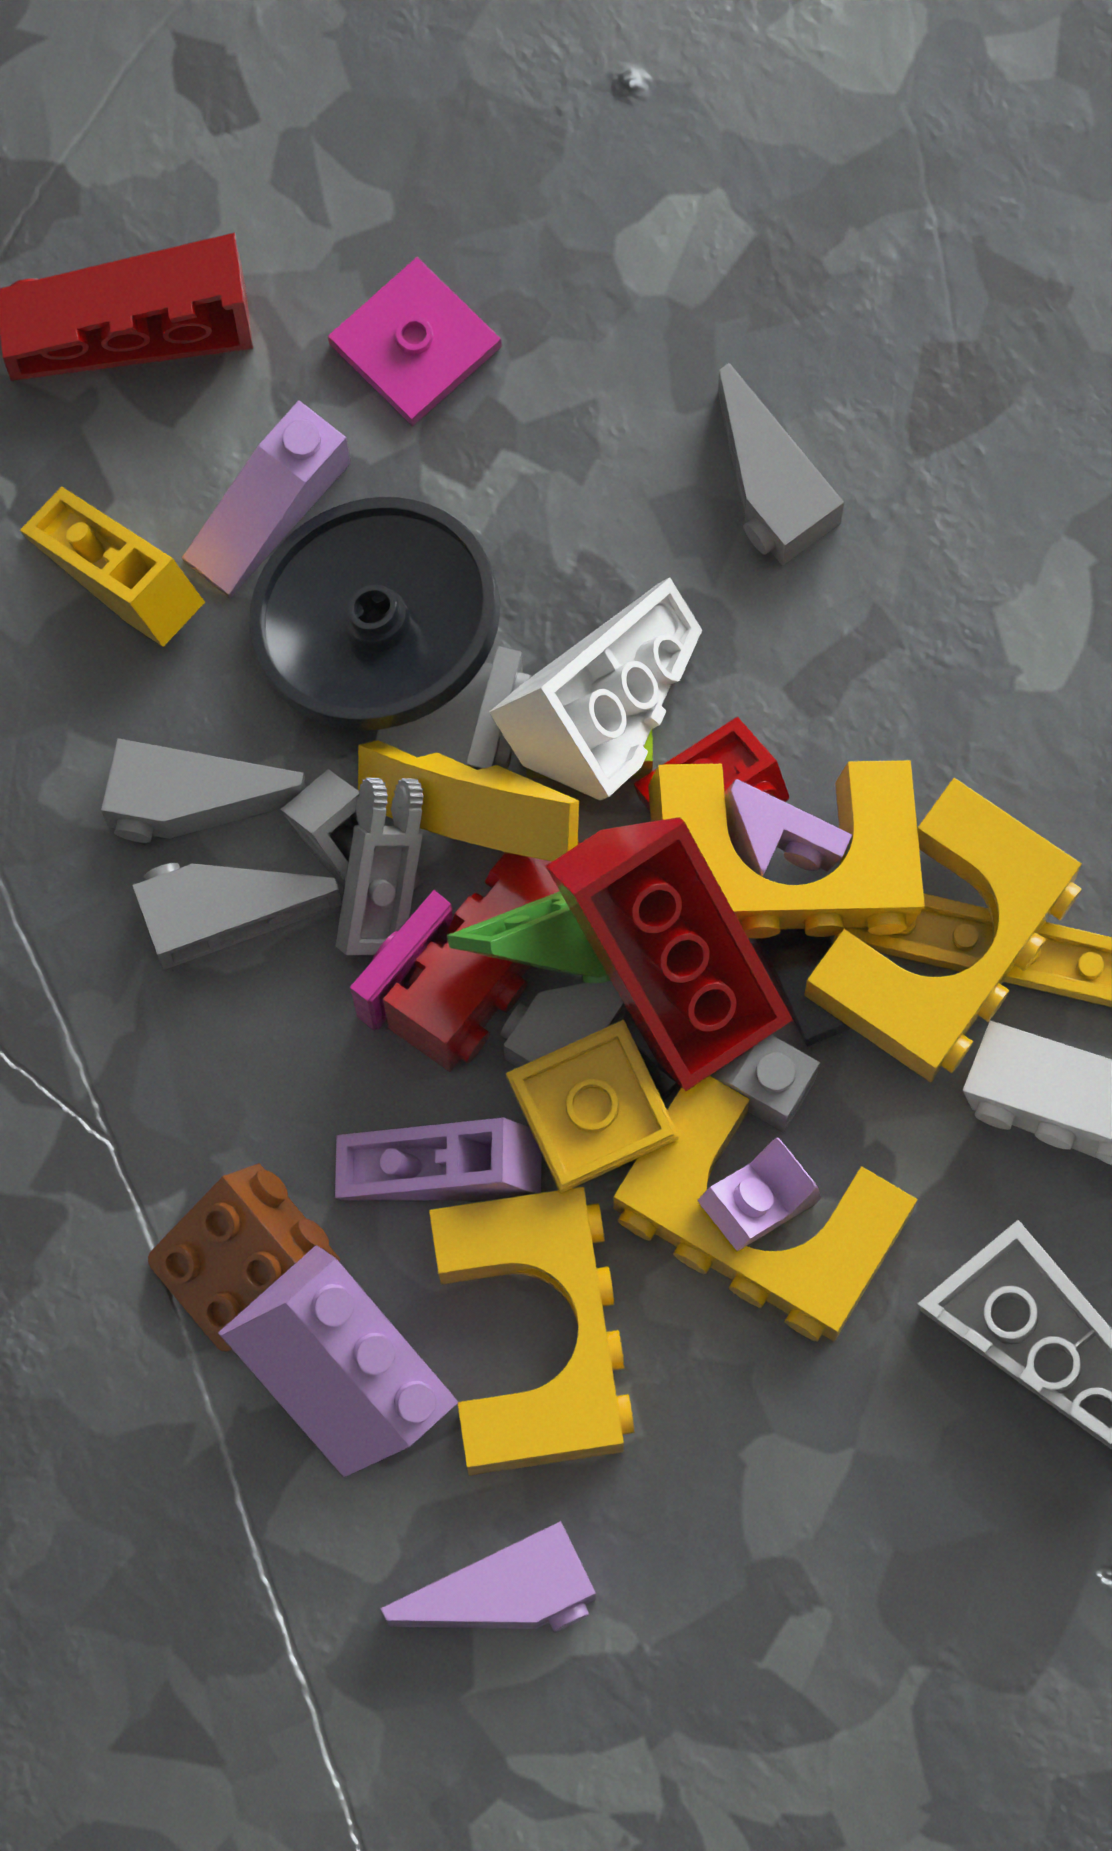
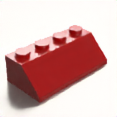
(670, 945)

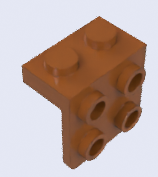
(233, 1247)

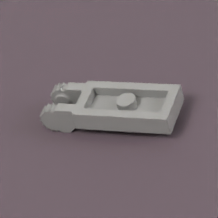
(380, 866)

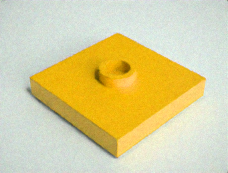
(592, 1106)

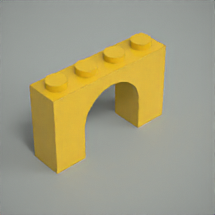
(875, 879)
(926, 1017)
(552, 1241)
(812, 1282)

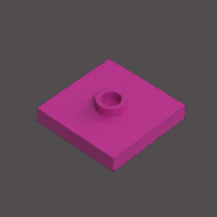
(414, 341)
(397, 956)

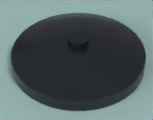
(374, 613)

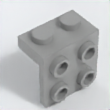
(464, 725)

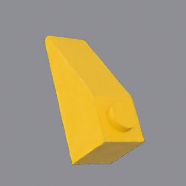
(115, 565)

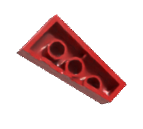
(128, 312)
(460, 990)

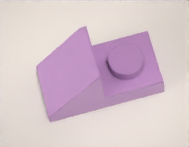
(762, 823)
(760, 1196)

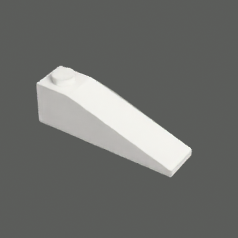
(600, 699)

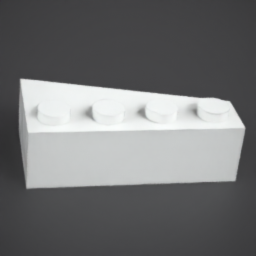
(1043, 1089)
(1033, 1326)

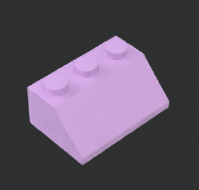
(337, 1364)

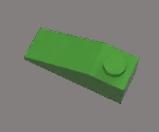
(535, 935)

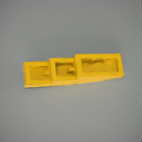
(480, 805)

